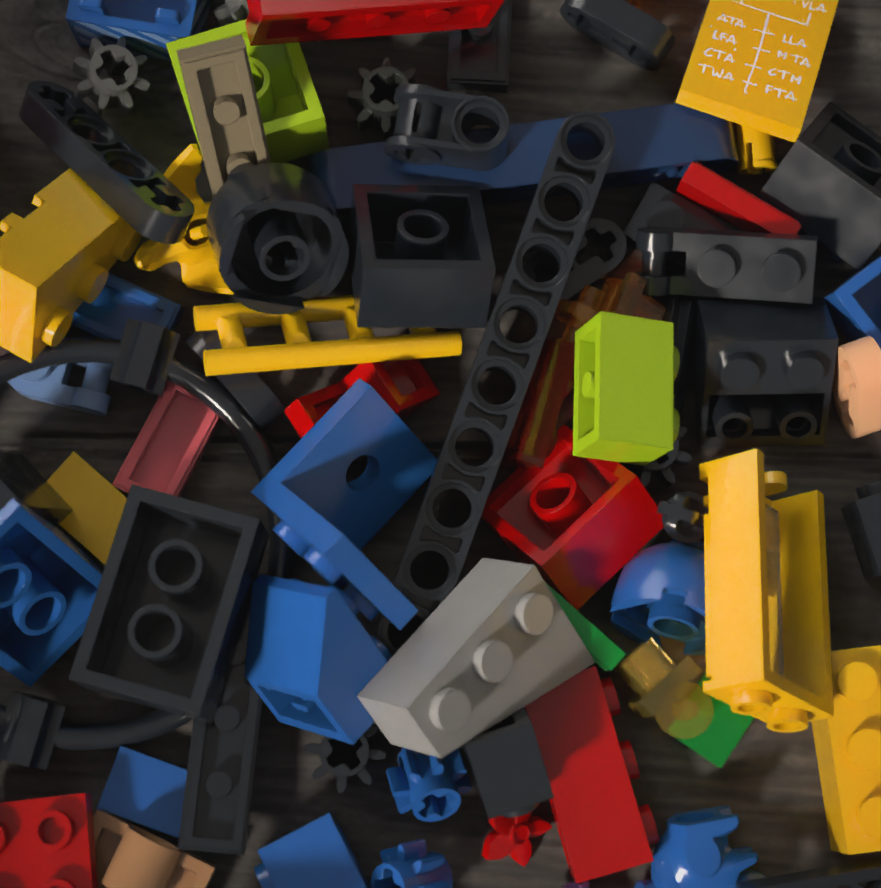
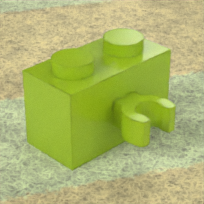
(624, 389)

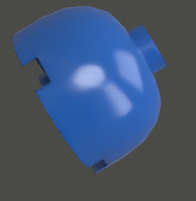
(663, 596)

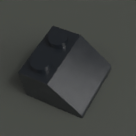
(833, 186)

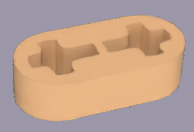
(858, 386)

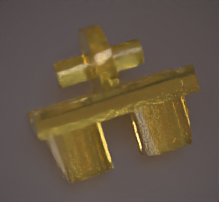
(665, 690)

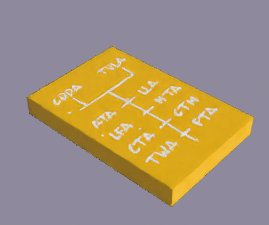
(758, 62)

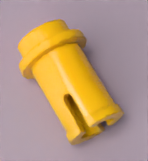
(755, 151)

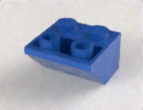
(311, 656)

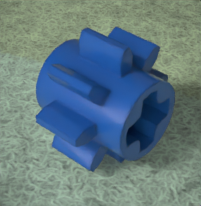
(428, 784)
(412, 867)

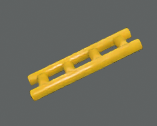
(300, 350)

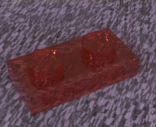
(535, 426)

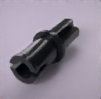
(684, 516)

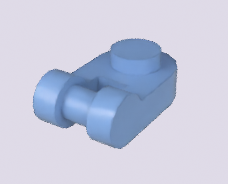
(51, 387)

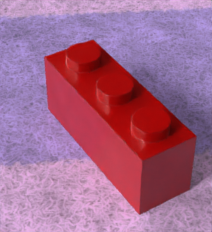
(591, 778)

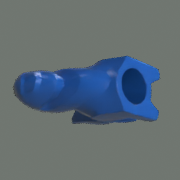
(697, 852)

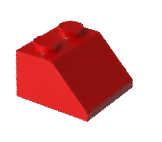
(573, 519)

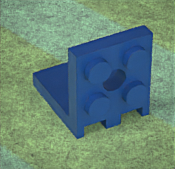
(339, 517)

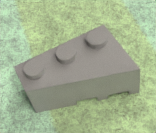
(475, 660)

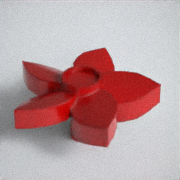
(512, 837)

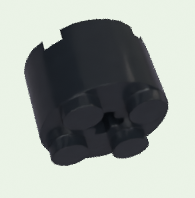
(276, 237)

